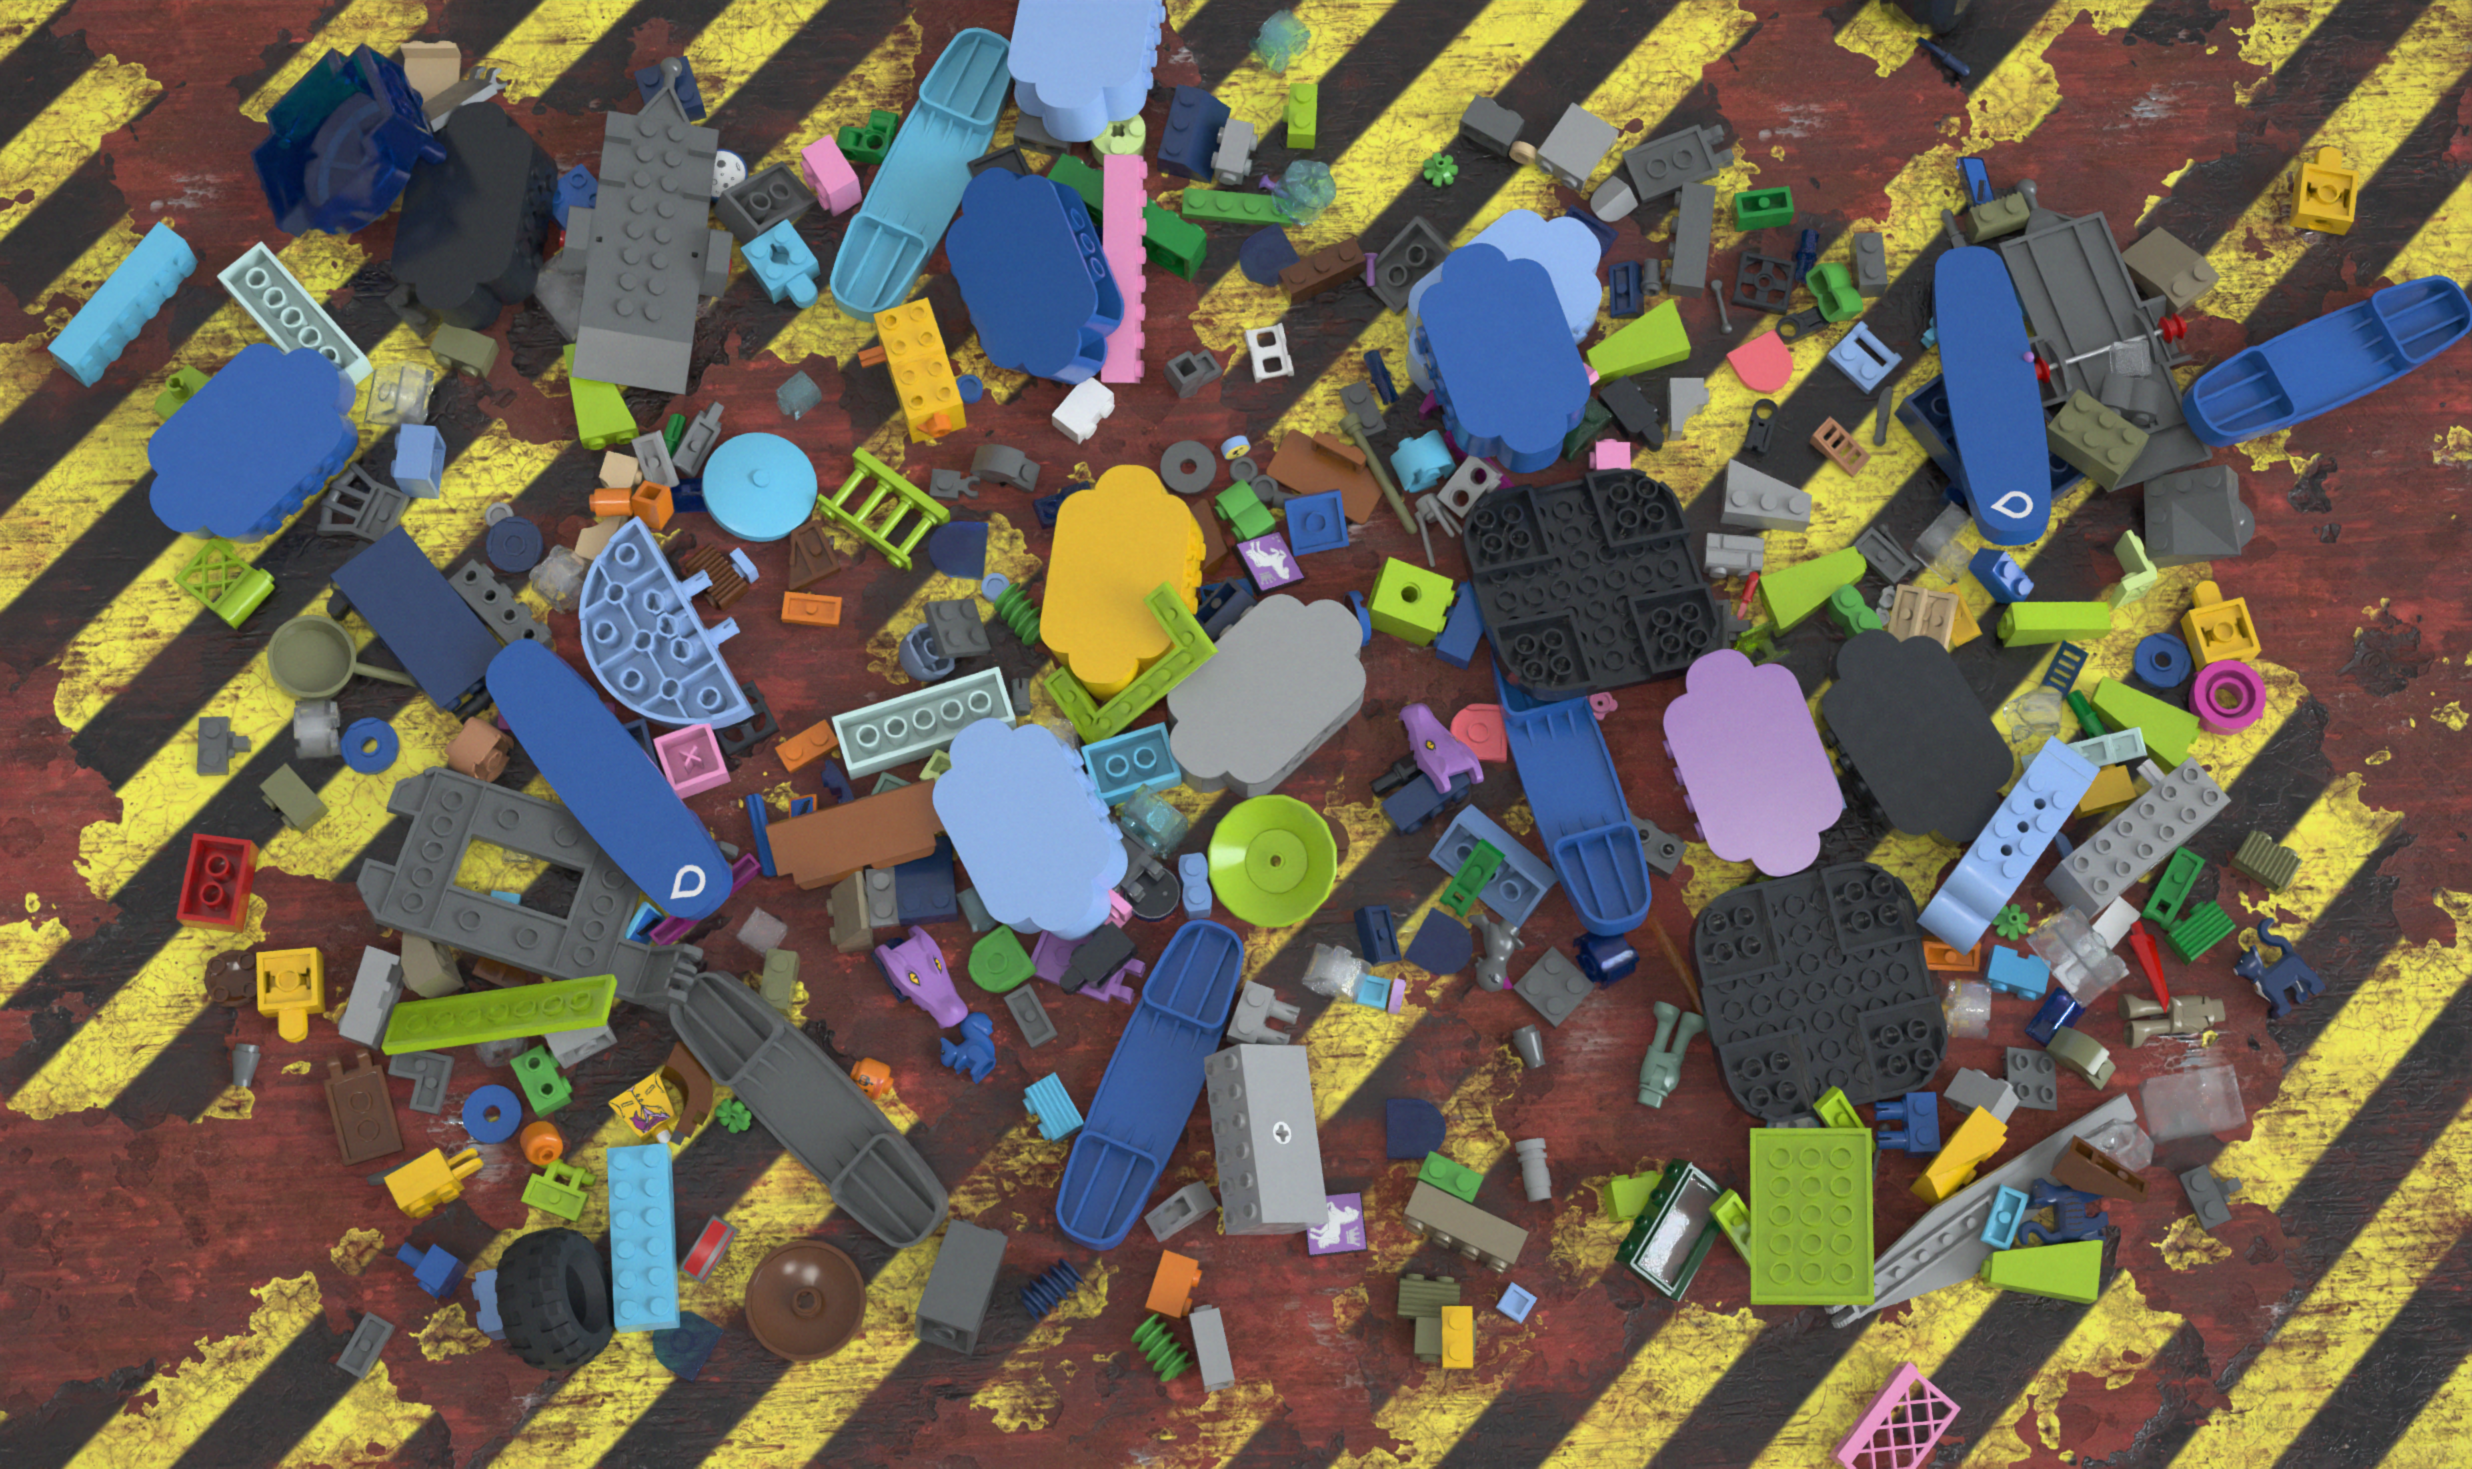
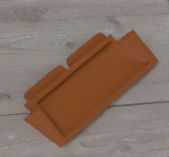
(864, 831)

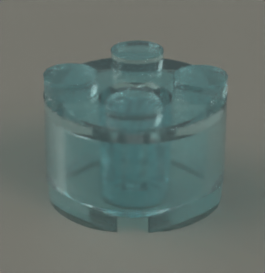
(1280, 39)
(1304, 191)

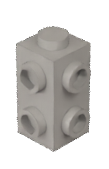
(1232, 159)

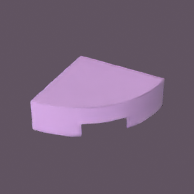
(1396, 996)

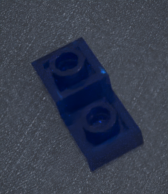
(1048, 507)
(836, 782)

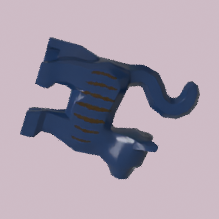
(2068, 1212)

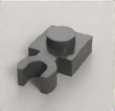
(948, 485)

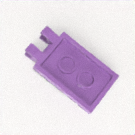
(1052, 961)

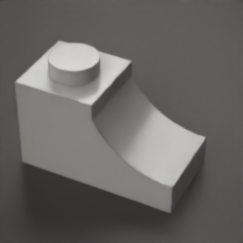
(1684, 400)
(1180, 1210)

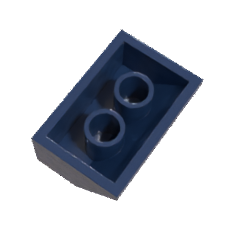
(1192, 134)

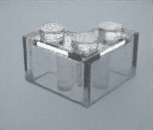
(1940, 547)

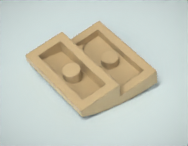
(1923, 614)

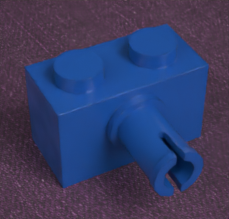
(436, 1270)

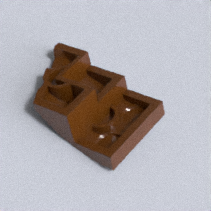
(1216, 546)

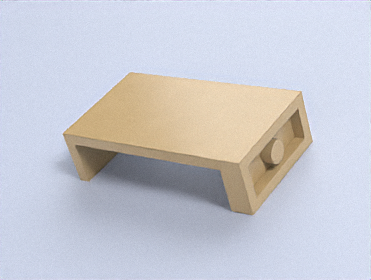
(431, 66)

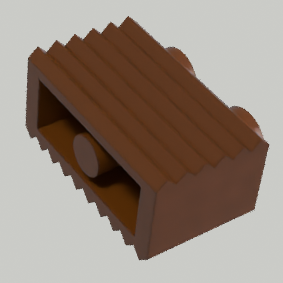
(727, 583)

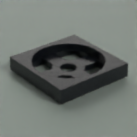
(1760, 304)
(751, 738)

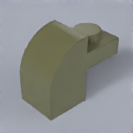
(2082, 1054)

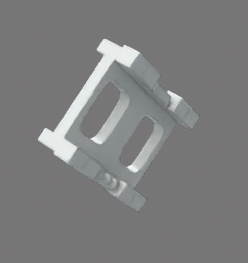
(1259, 354)

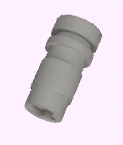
(1534, 1173)

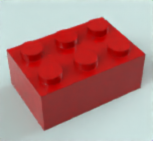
(217, 883)

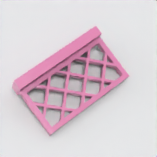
(1880, 1409)

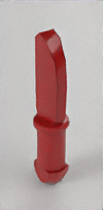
(1748, 592)

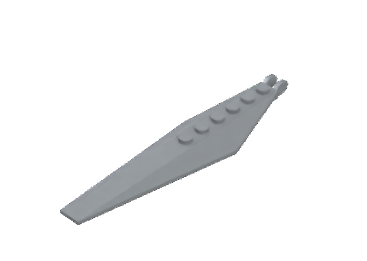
(1946, 1241)

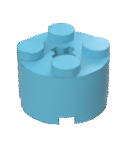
(1422, 461)

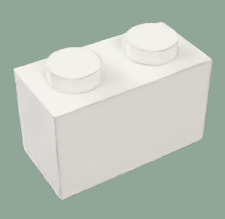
(1083, 410)

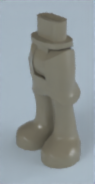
(2185, 1015)

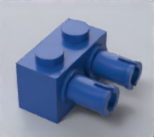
(1919, 1125)

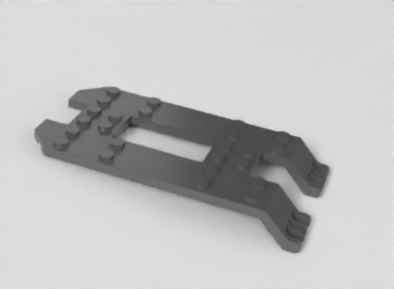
(423, 901)

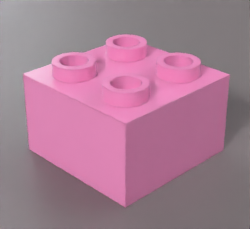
(830, 175)
(692, 760)

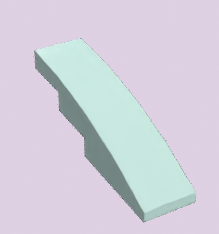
(2106, 748)

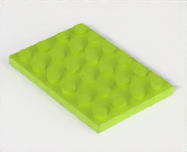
(1811, 1216)

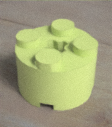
(1120, 138)

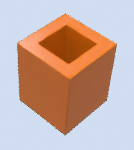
(653, 504)

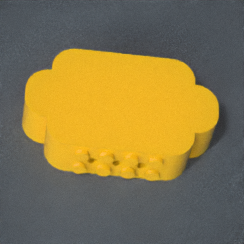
(1103, 562)

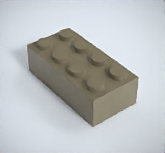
(1464, 1228)

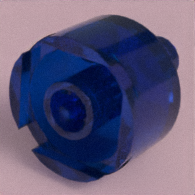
(1605, 958)

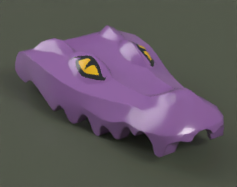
(1436, 749)
(922, 974)

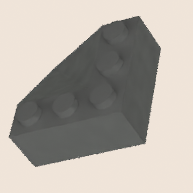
(2192, 516)

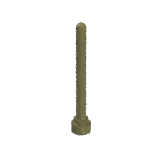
(1353, 428)

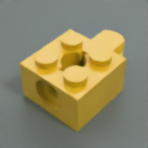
(2324, 194)
(2218, 628)
(290, 988)
(431, 1180)

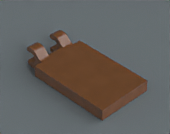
(362, 1110)

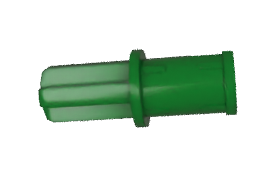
(674, 432)
(2085, 714)

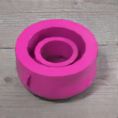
(2241, 683)

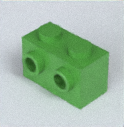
(541, 1080)
(1450, 1177)

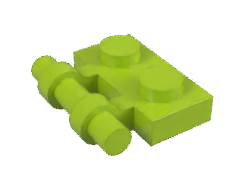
(558, 1198)

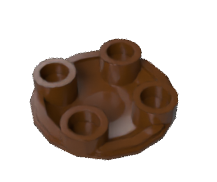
(232, 978)

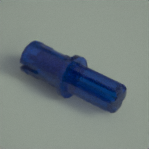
(1807, 254)
(1380, 377)

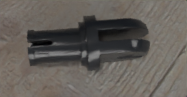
(1399, 774)

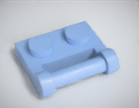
(1858, 364)

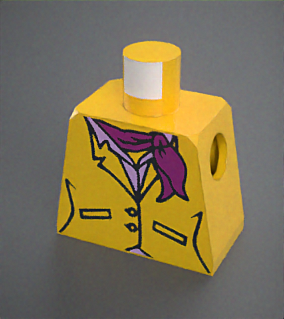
(647, 1109)

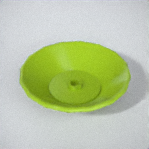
(1243, 865)

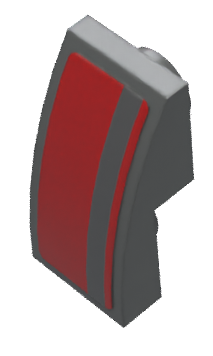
(709, 1249)

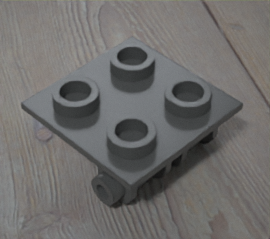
(2032, 1077)

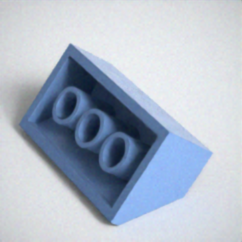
(1520, 879)

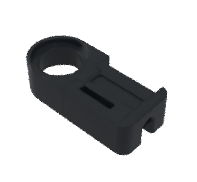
(1805, 324)
(1760, 429)

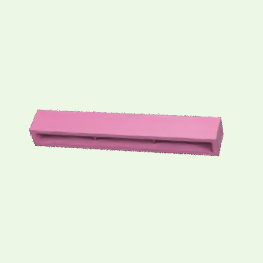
(1124, 251)

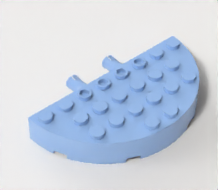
(650, 639)

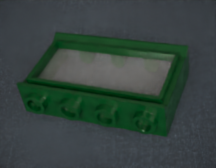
(1672, 1230)

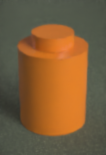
(611, 502)

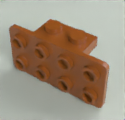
(1324, 465)

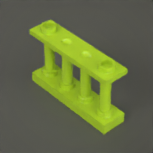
(888, 482)

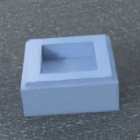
(1516, 1303)

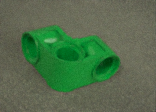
(880, 131)

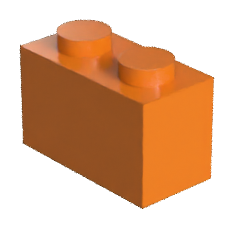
(1172, 1286)

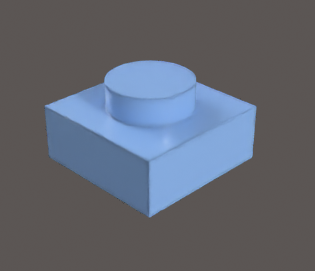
(743, 566)

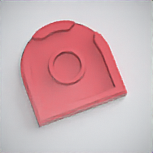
(1762, 363)
(1483, 731)

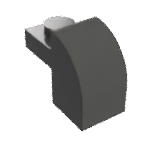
(1191, 372)
(1003, 463)

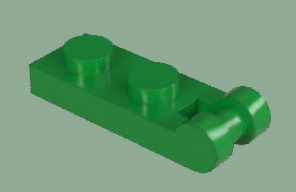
(1472, 877)
(2173, 887)

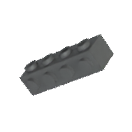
(496, 606)
(1660, 849)

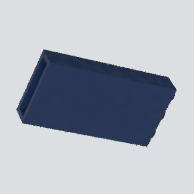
(418, 619)

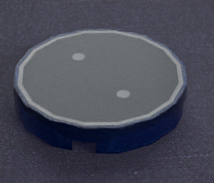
(1160, 898)

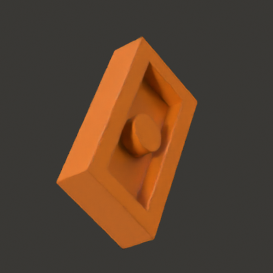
(812, 609)
(807, 746)

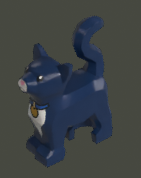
(2285, 972)

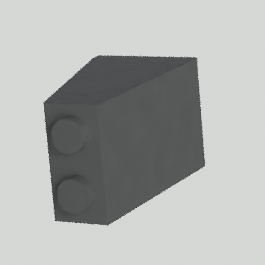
(960, 1286)

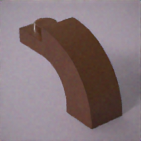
(695, 1089)

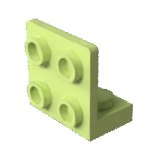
(2139, 571)

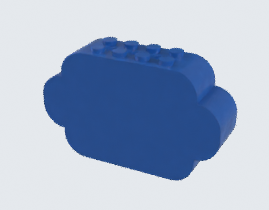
(1034, 276)
(1501, 358)
(253, 444)

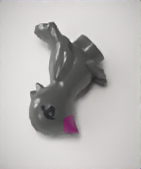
(1499, 943)

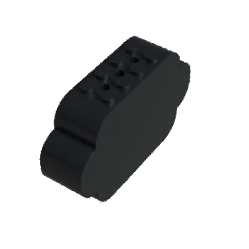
(478, 220)
(1913, 738)

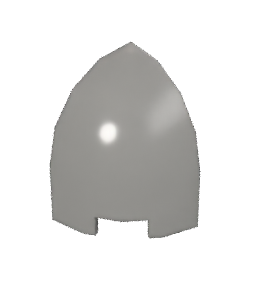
(1613, 200)

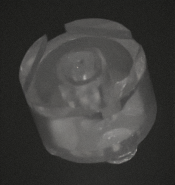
(560, 579)
(316, 729)
(1336, 973)
(1970, 1008)

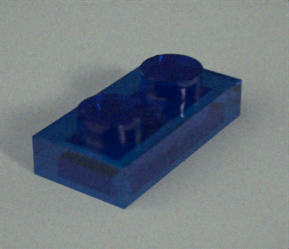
(1604, 233)

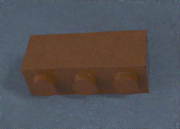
(1321, 271)

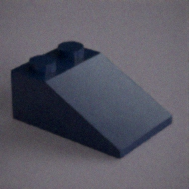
(927, 888)

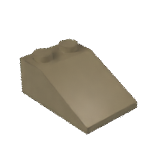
(2170, 268)
(851, 915)
(429, 967)

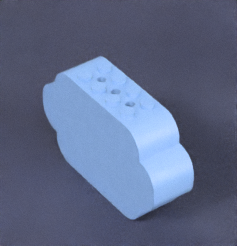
(1084, 62)
(1560, 246)
(1030, 829)
(2008, 845)

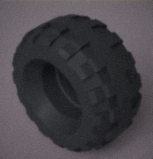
(554, 1299)

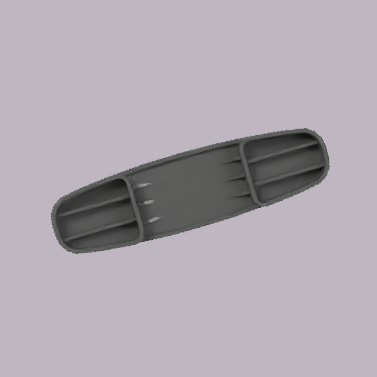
(811, 1108)

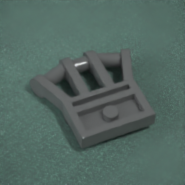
(378, 515)

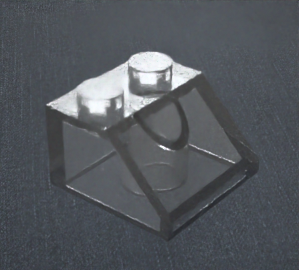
(399, 395)

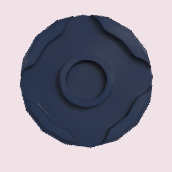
(514, 544)

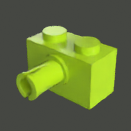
(180, 390)

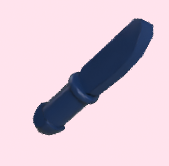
(1947, 59)

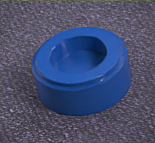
(970, 388)

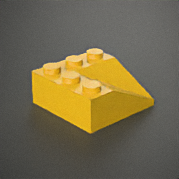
(1972, 1141)

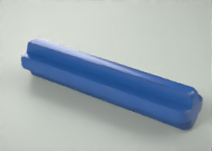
(758, 821)

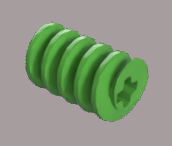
(1019, 614)
(1160, 1349)

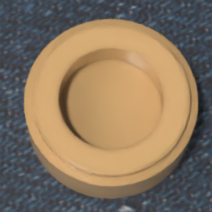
(1523, 152)

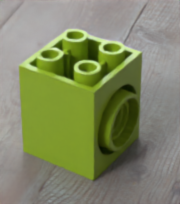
(1409, 602)

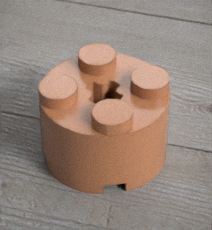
(479, 750)

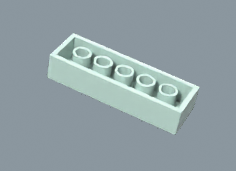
(288, 311)
(919, 722)

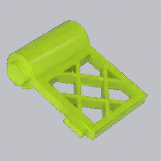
(242, 594)

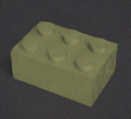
(2095, 439)

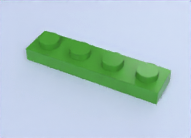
(1232, 207)

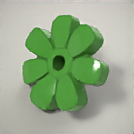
(1440, 169)
(2011, 922)
(734, 1115)

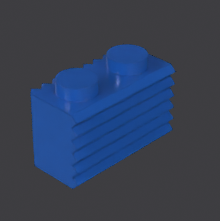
(2000, 575)

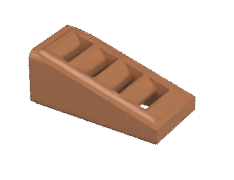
(1846, 440)

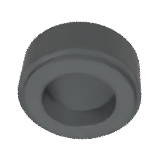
(1244, 469)
(1264, 488)

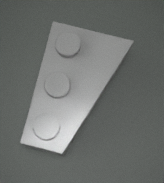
(1762, 501)
(372, 998)

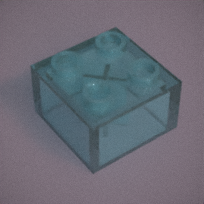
(1154, 821)

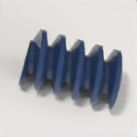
(1050, 1289)

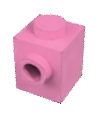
(1609, 455)

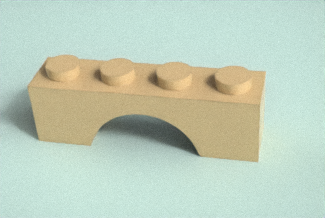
(616, 472)

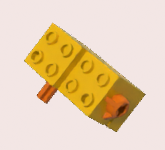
(918, 369)

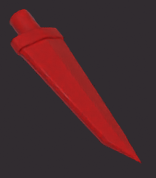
(2147, 954)

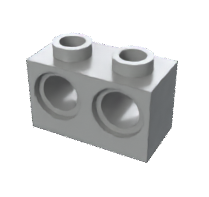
(1465, 480)

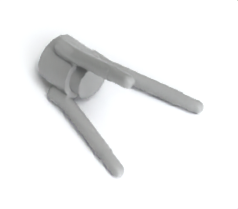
(1432, 510)

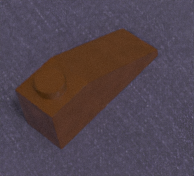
(2095, 1172)

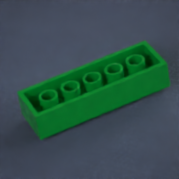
(1167, 240)

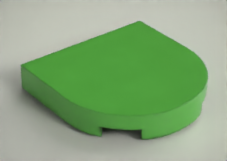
(999, 961)

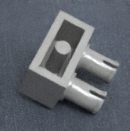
(1251, 1013)

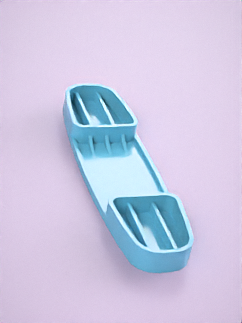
(923, 176)

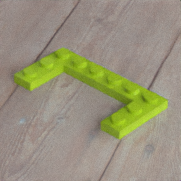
(1191, 652)
(1729, 1208)

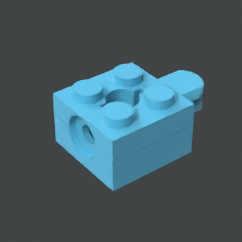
(783, 265)

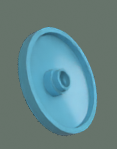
(759, 486)

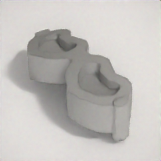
(1886, 600)

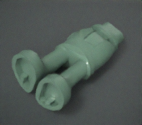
(1662, 1069)

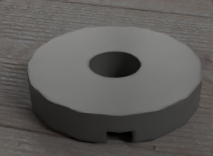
(1188, 452)

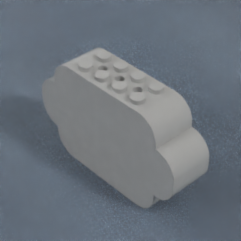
(1267, 696)

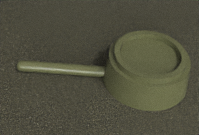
(316, 659)

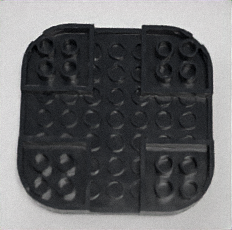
(1588, 584)
(1817, 990)

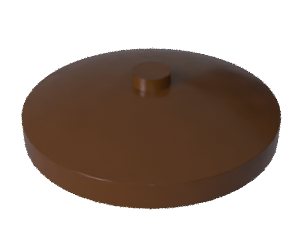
(805, 1301)

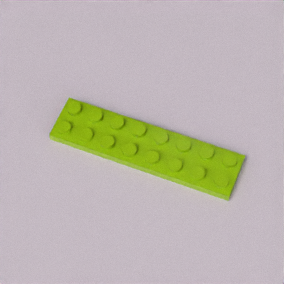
(500, 1014)

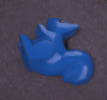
(975, 1052)

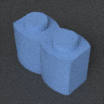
(1196, 891)

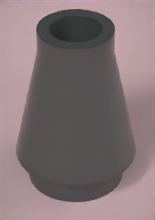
(1529, 1045)
(244, 1063)

